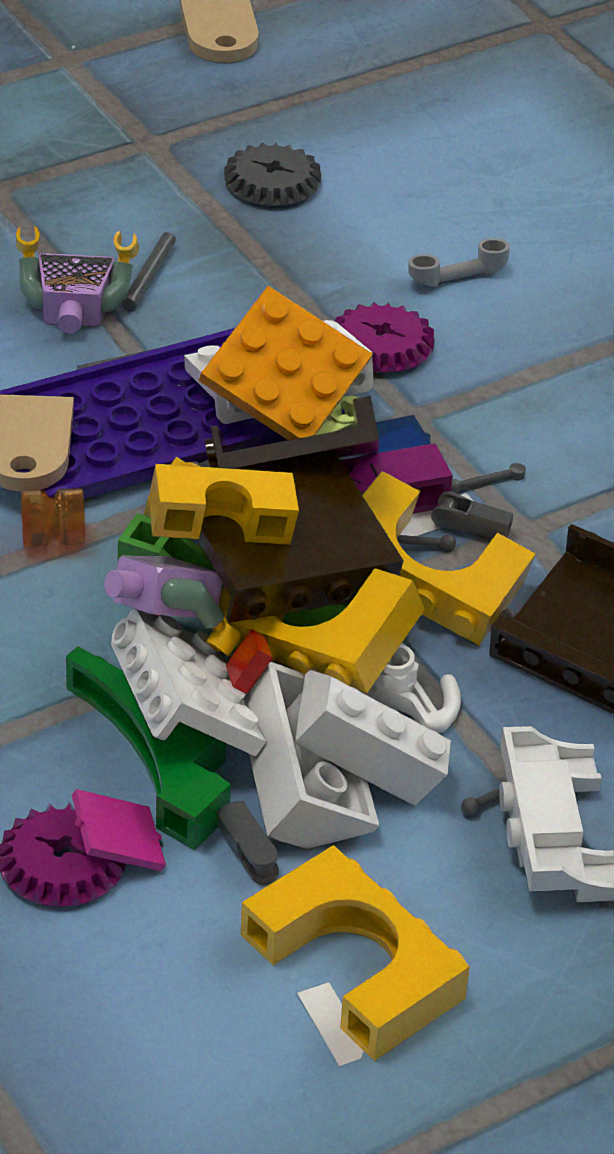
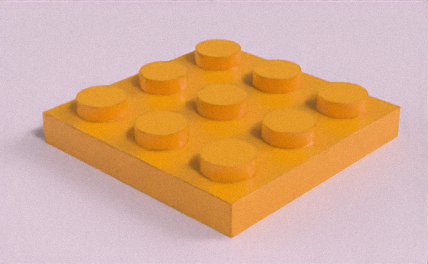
(285, 366)

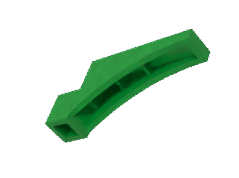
(179, 766)

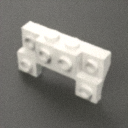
(546, 816)

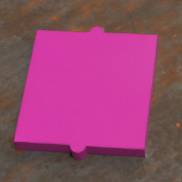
(118, 830)

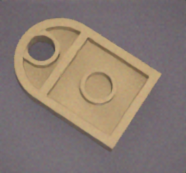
(220, 29)
(36, 438)

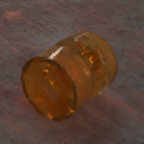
(53, 517)

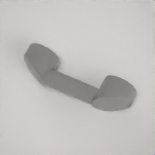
(492, 257)

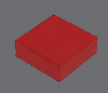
(249, 661)

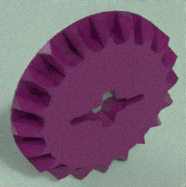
(405, 339)
(50, 880)

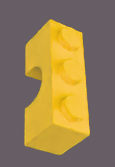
(257, 500)

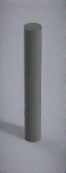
(149, 271)

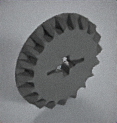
(272, 175)

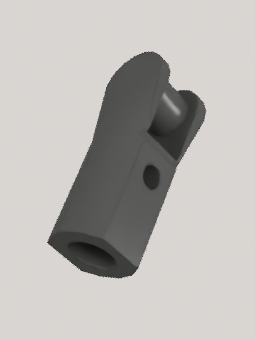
(469, 516)
(249, 842)

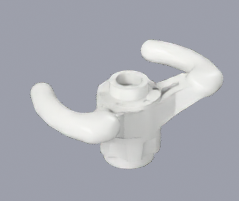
(400, 690)

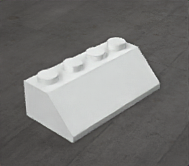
(298, 791)

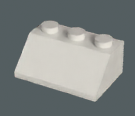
(370, 738)

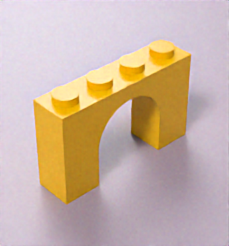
(457, 599)
(352, 644)
(336, 897)

